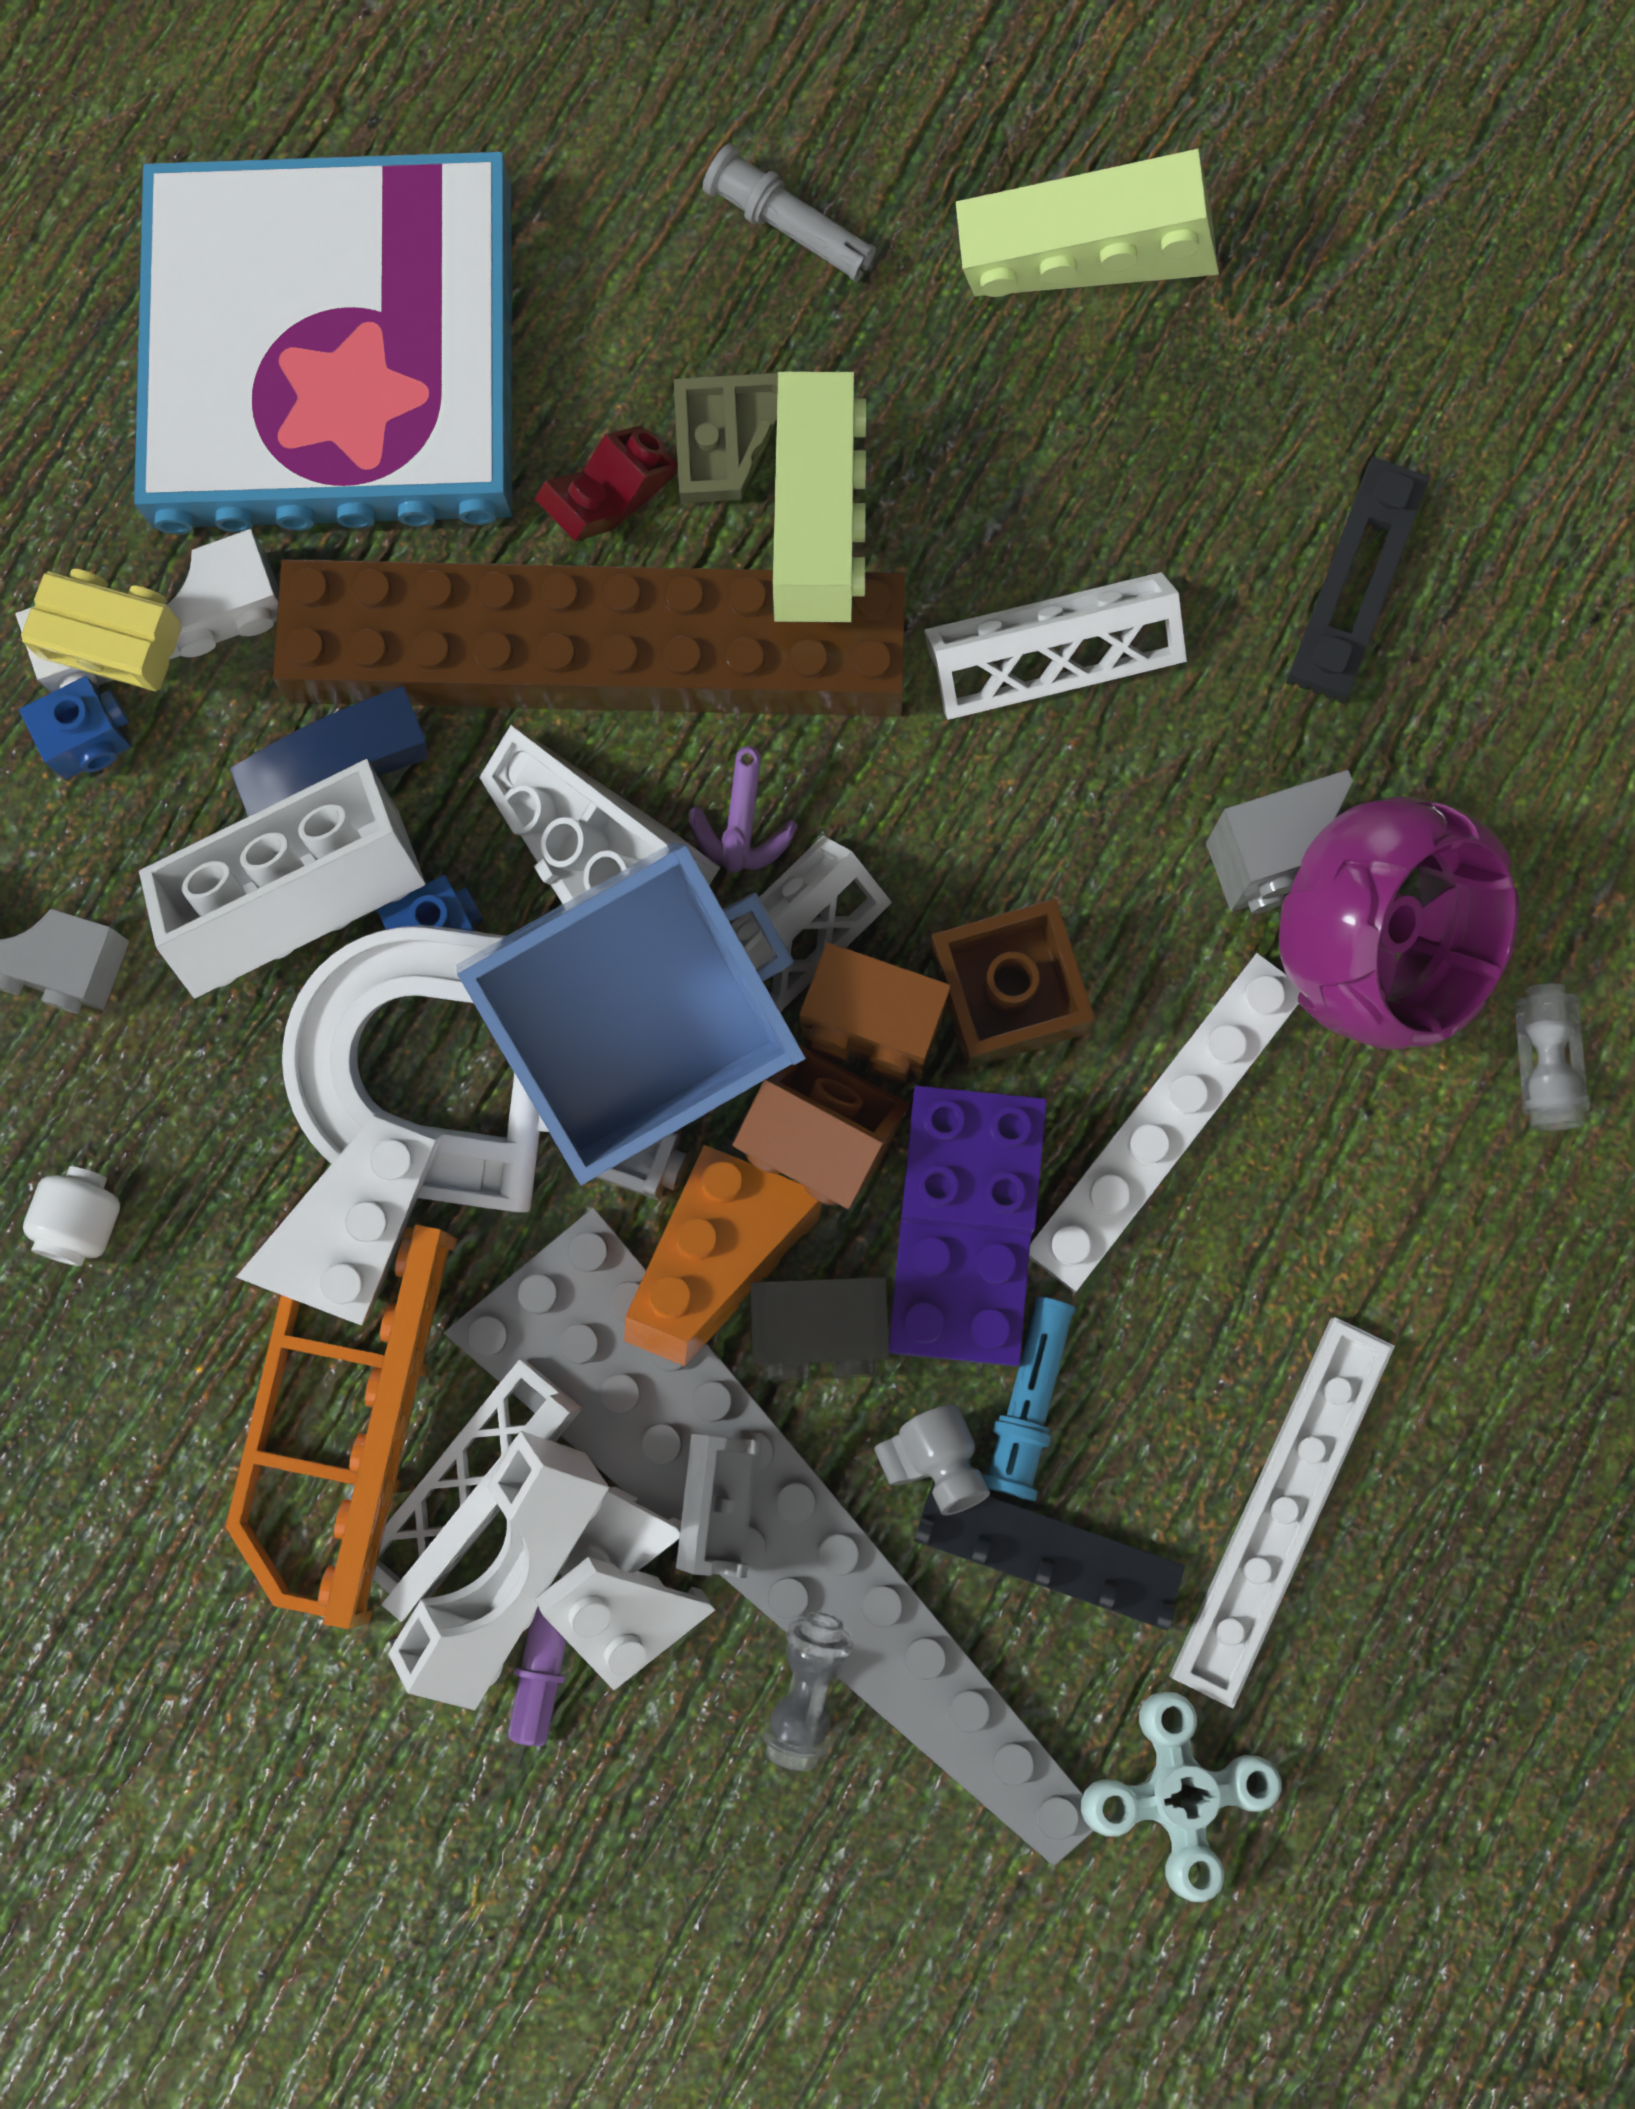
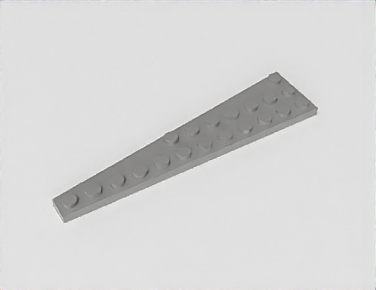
(802, 1544)

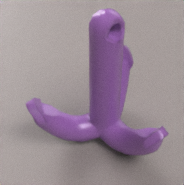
(735, 849)

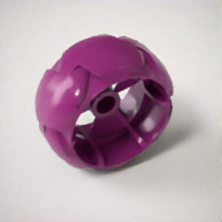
(1350, 922)

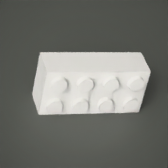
(279, 879)

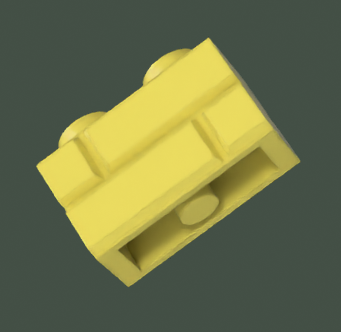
(102, 629)

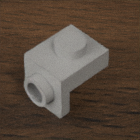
(650, 1169)

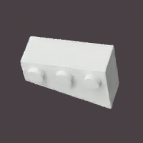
(350, 1223)

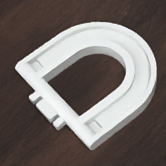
(325, 1076)

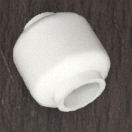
(71, 1216)

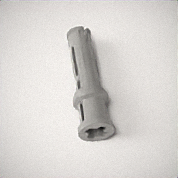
(767, 201)

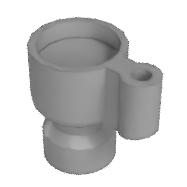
(940, 1448)

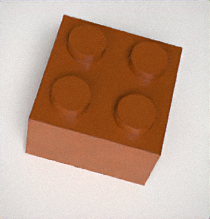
(873, 1013)
(821, 1128)

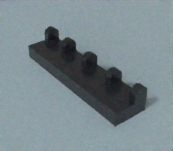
(1056, 1557)

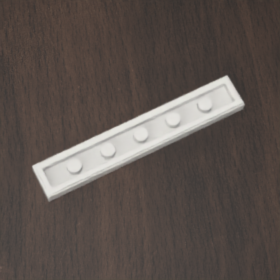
(1281, 1512)

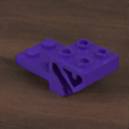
(967, 1225)

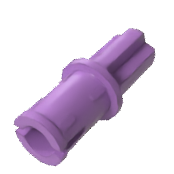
(537, 1683)

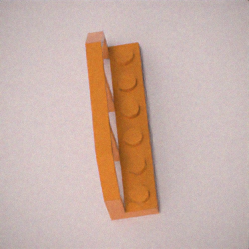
(374, 1455)

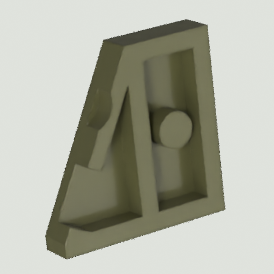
(722, 433)

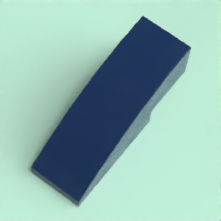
(373, 729)

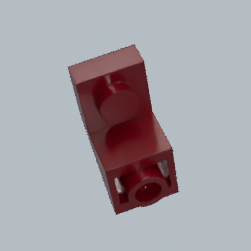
(614, 484)

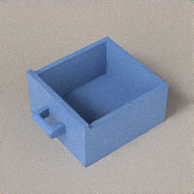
(633, 1009)

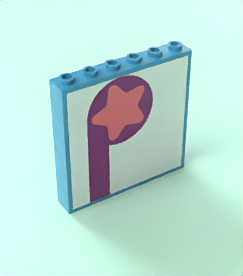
(325, 342)

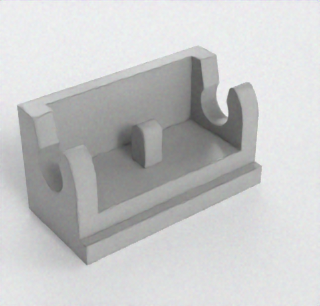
(717, 1506)

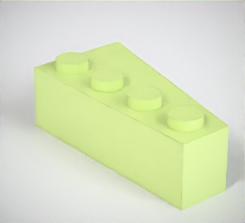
(1091, 229)
(815, 497)

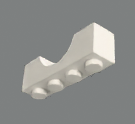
(224, 596)
(461, 1639)

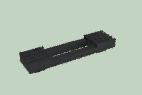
(1330, 657)

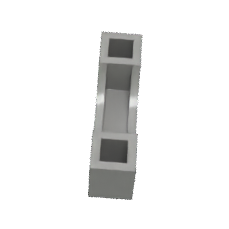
(65, 959)

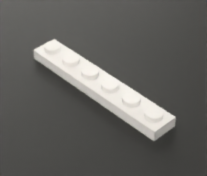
(1164, 1123)

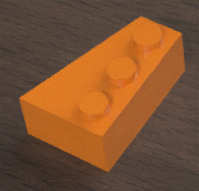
(719, 1240)

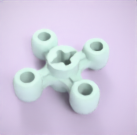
(1185, 1823)

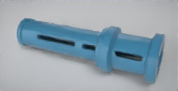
(1028, 1437)

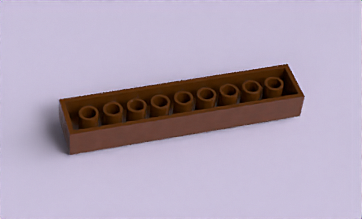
(580, 639)

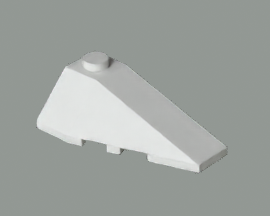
(571, 820)

